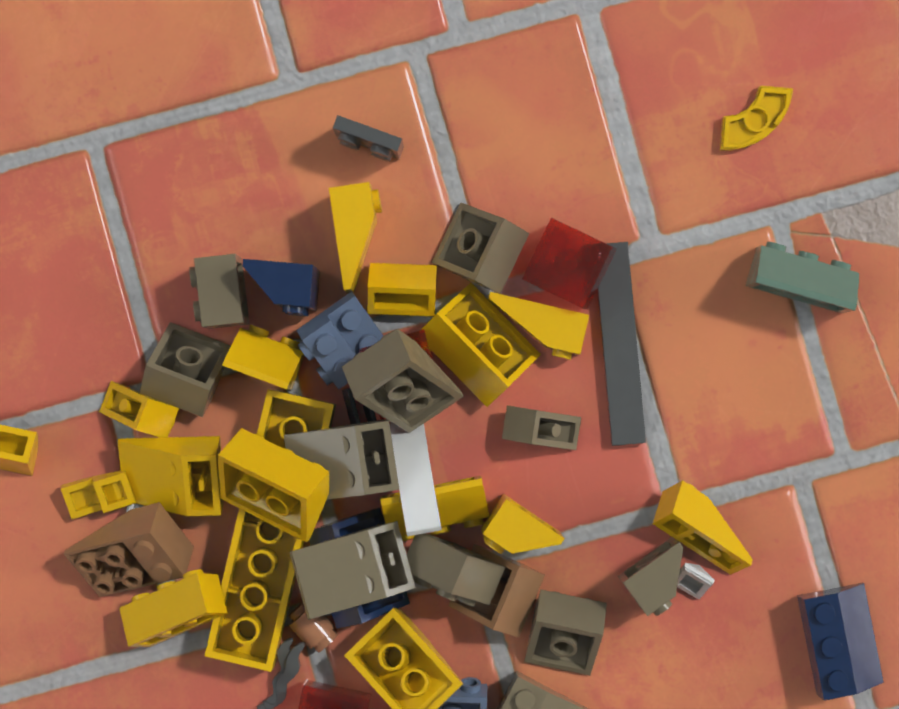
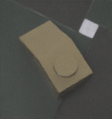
(541, 428)

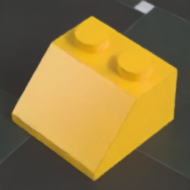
(264, 357)

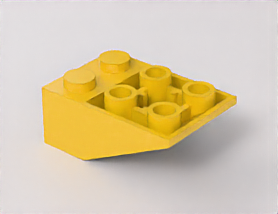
(175, 472)

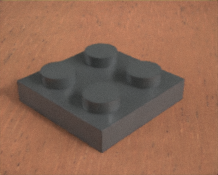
(355, 134)

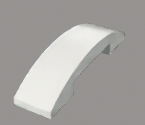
(415, 480)

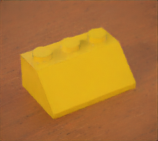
(479, 344)
(273, 483)
(456, 500)
(517, 529)

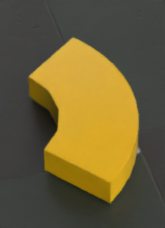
(756, 121)

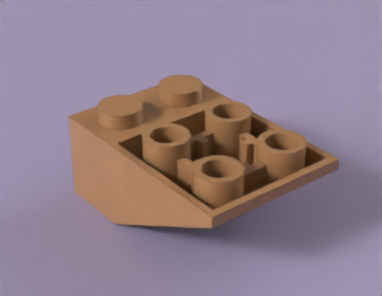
(132, 552)

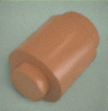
(313, 632)

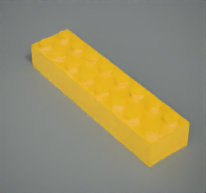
(259, 564)

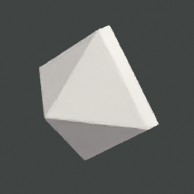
(694, 580)

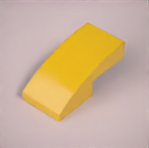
(98, 493)

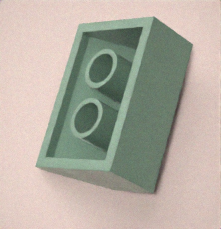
(804, 278)

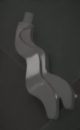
(290, 667)

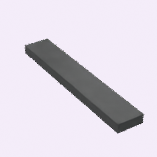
(621, 351)

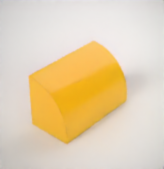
(402, 289)
(18, 450)

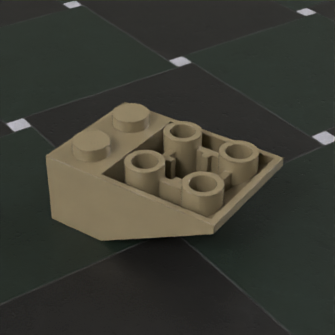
(354, 454)
(352, 570)

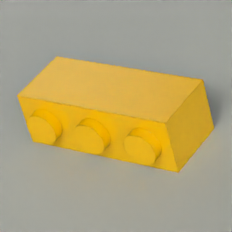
(173, 609)

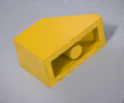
(138, 410)

